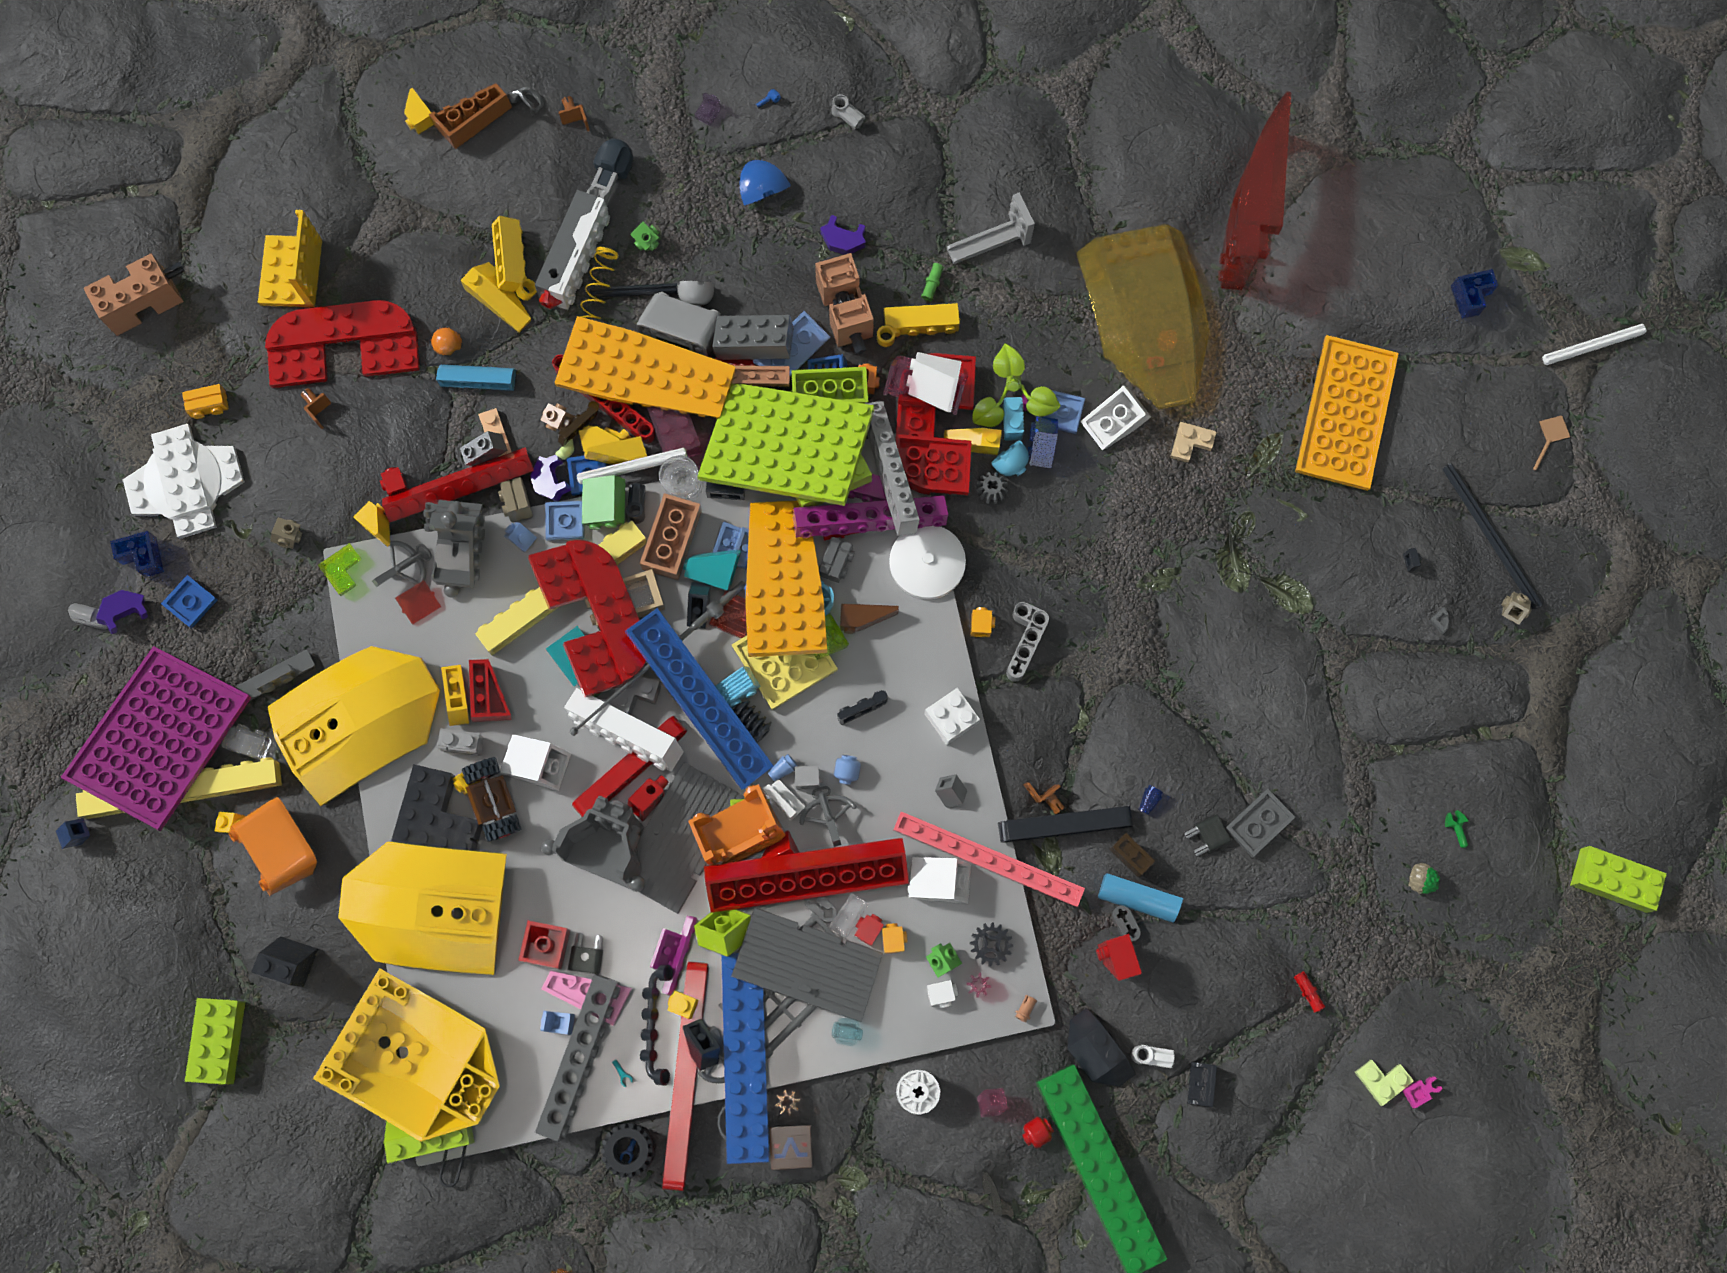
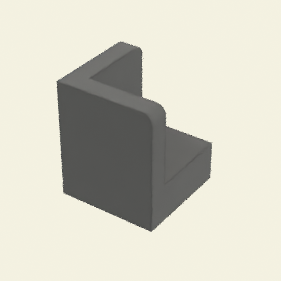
(951, 790)

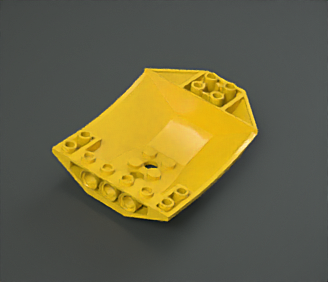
(381, 711)
(391, 900)
(437, 1086)

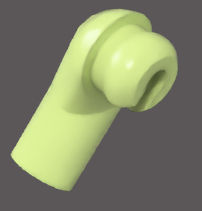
(566, 451)

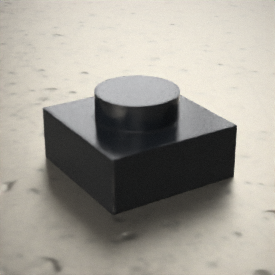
(1412, 559)

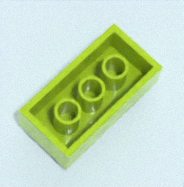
(833, 383)
(1618, 879)
(215, 1041)

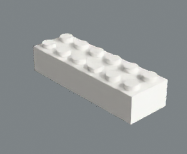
(625, 730)

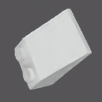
(1115, 418)

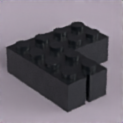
(424, 815)

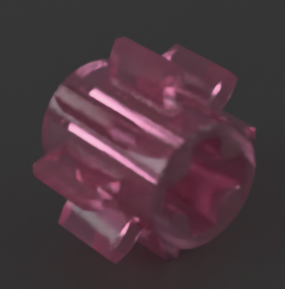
(974, 989)

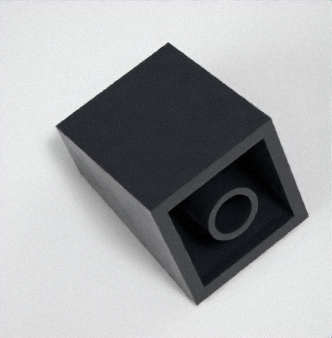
(285, 961)

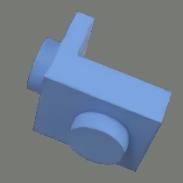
(519, 536)
(557, 1022)

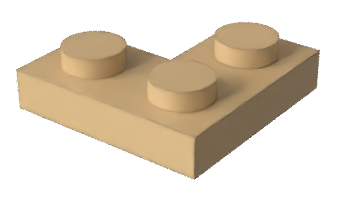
(1190, 436)

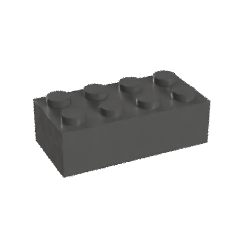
(753, 337)

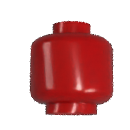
(1037, 1132)

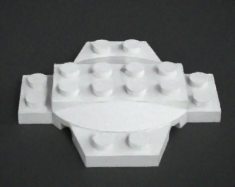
(183, 481)

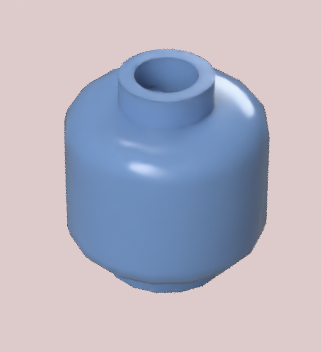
(847, 769)

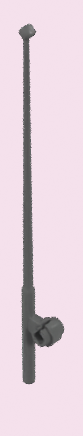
(714, 609)

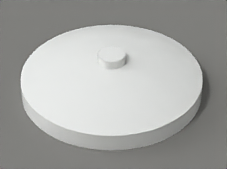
(927, 562)

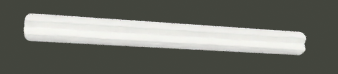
(1594, 344)
(631, 466)

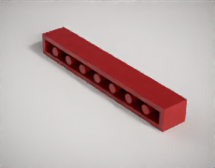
(457, 484)

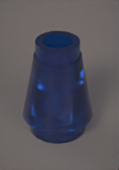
(1150, 799)

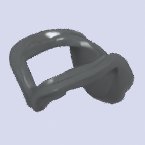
(515, 96)

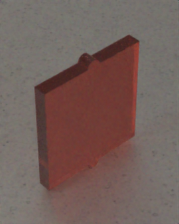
(418, 602)

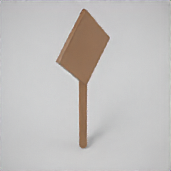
(1554, 430)

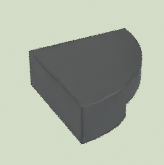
(1440, 620)

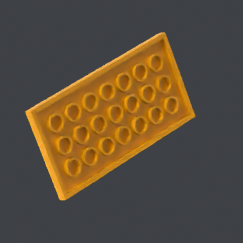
(1347, 412)

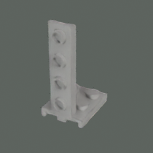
(1019, 227)

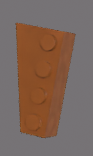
(471, 115)

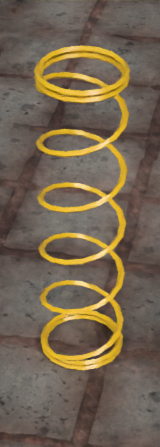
(599, 283)

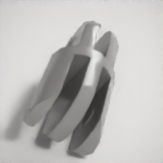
(85, 615)

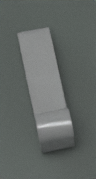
(1025, 644)

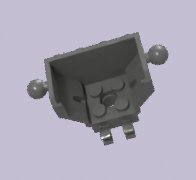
(457, 544)
(602, 843)

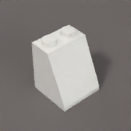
(934, 380)
(535, 762)
(939, 879)

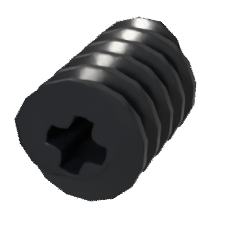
(752, 720)

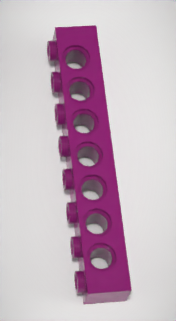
(861, 512)

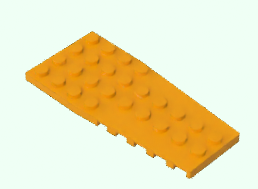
(642, 370)
(782, 585)

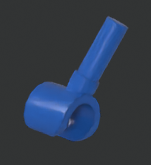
(772, 95)
(629, 1151)

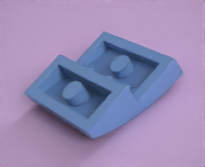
(733, 538)

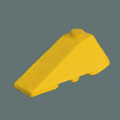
(482, 284)

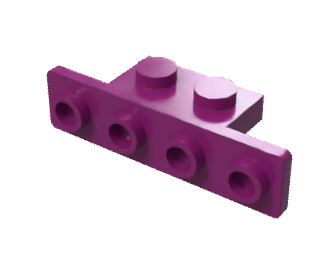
(671, 951)

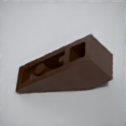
(860, 616)

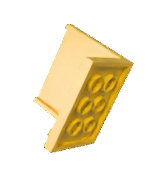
(291, 267)

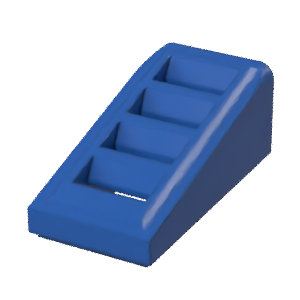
(835, 360)

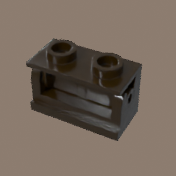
(1132, 855)

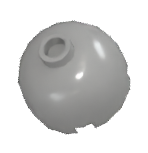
(695, 292)

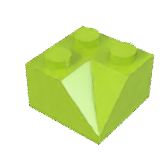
(722, 931)

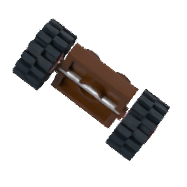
(491, 799)

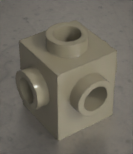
(286, 533)
(1516, 607)

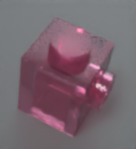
(992, 1102)

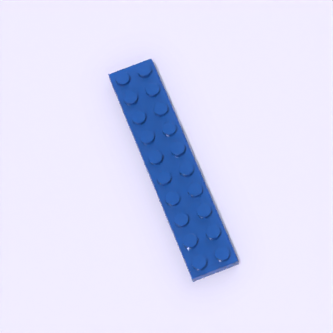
(699, 698)
(744, 1068)

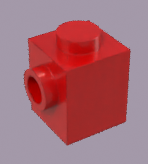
(393, 481)
(868, 929)

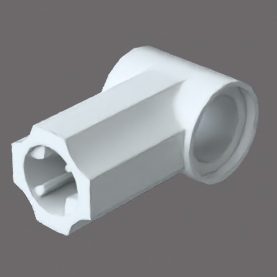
(1154, 1056)

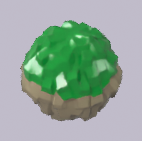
(1424, 879)

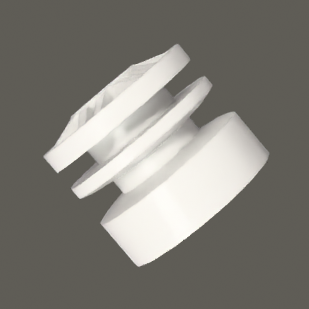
(907, 1098)

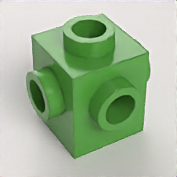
(640, 233)
(943, 959)

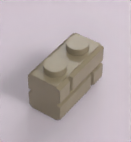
(515, 499)

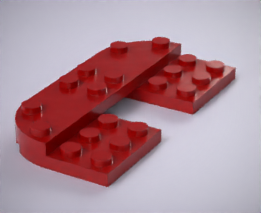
(299, 340)
(929, 461)
(583, 572)

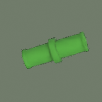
(932, 282)

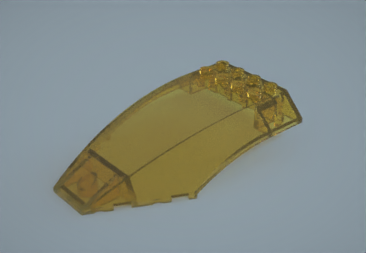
(1149, 310)

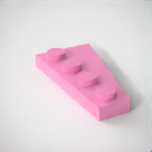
(574, 990)

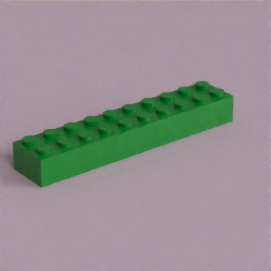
(1101, 1170)

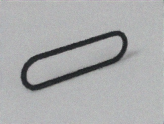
(459, 1170)

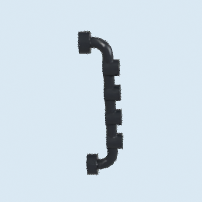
(660, 1076)

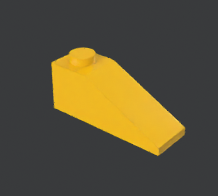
(983, 439)
(617, 451)
(375, 522)
(455, 695)

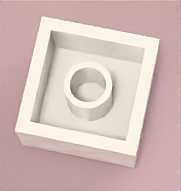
(951, 716)

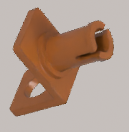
(572, 113)
(315, 404)
(1047, 796)

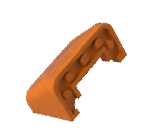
(738, 829)
(275, 846)

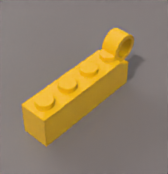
(509, 258)
(918, 320)

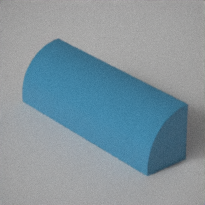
(476, 377)
(1140, 898)

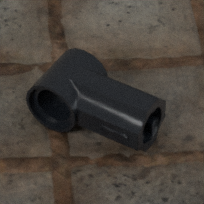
(636, 501)

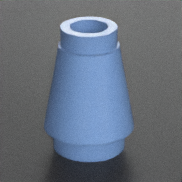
(782, 768)

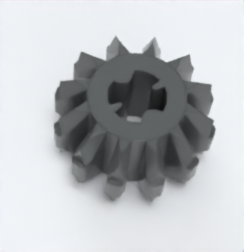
(991, 494)

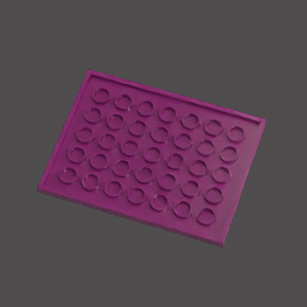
(156, 738)

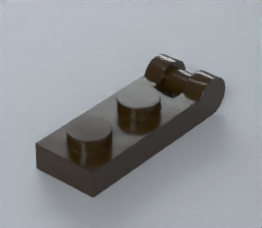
(578, 423)

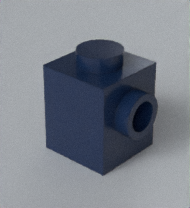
(73, 833)

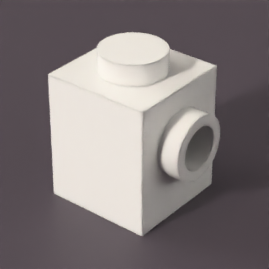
(942, 993)

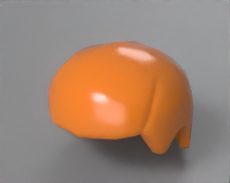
(446, 341)

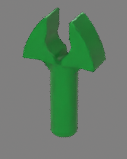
(1461, 818)

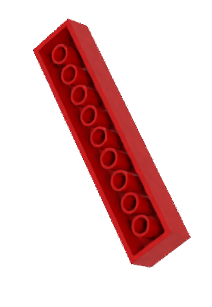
(806, 875)

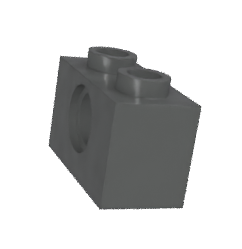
(483, 448)

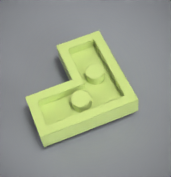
(1383, 1086)

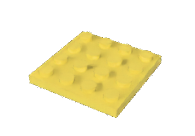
(784, 675)

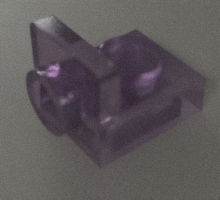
(708, 109)

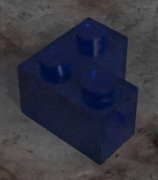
(1470, 291)
(1044, 438)
(142, 550)

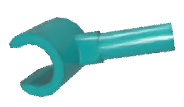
(621, 1072)

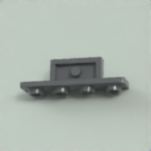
(277, 675)

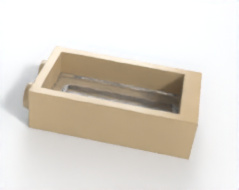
(643, 594)

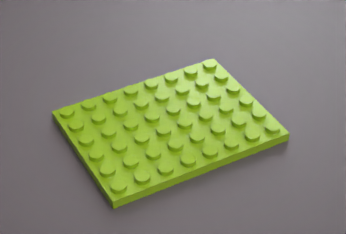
(787, 443)

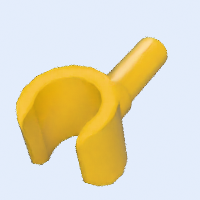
(622, 435)

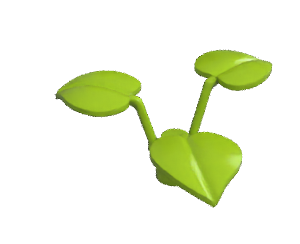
(1011, 365)

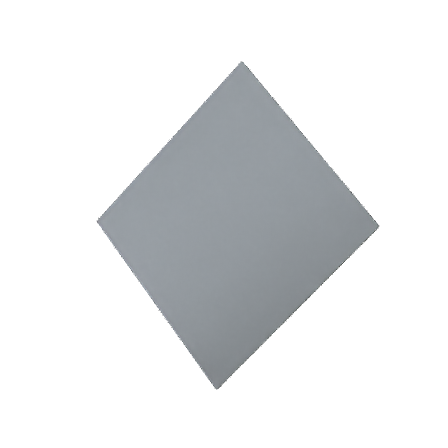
(901, 757)

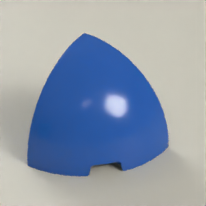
(760, 180)

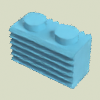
(1013, 418)
(738, 686)

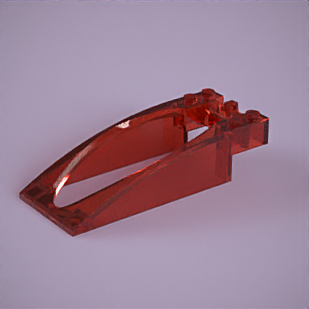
(1257, 201)

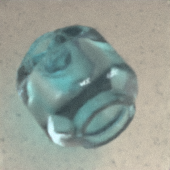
(846, 1032)

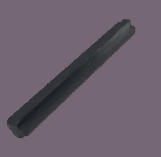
(633, 290)

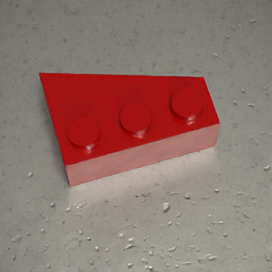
(485, 694)
(1119, 957)

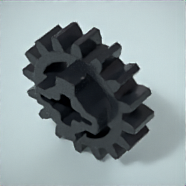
(984, 937)

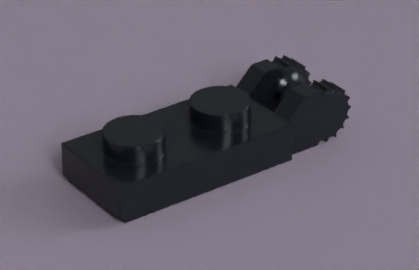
(862, 707)

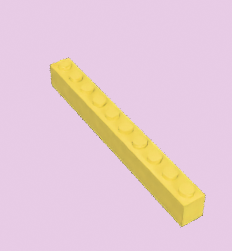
(533, 607)
(209, 784)

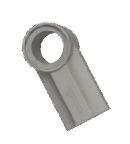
(847, 112)

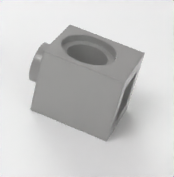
(808, 777)

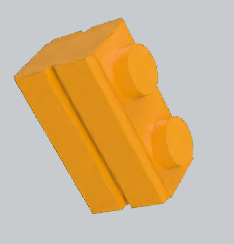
(205, 401)

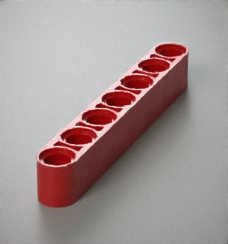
(621, 417)
(623, 772)

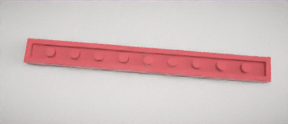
(989, 859)

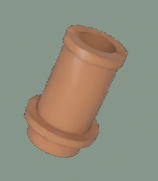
(1026, 1008)

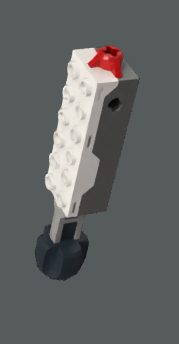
(582, 228)

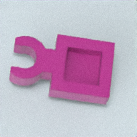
(1419, 1092)

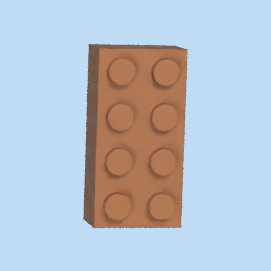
(671, 536)

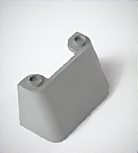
(679, 323)

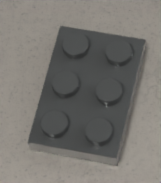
(1259, 823)

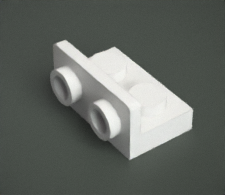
(784, 799)

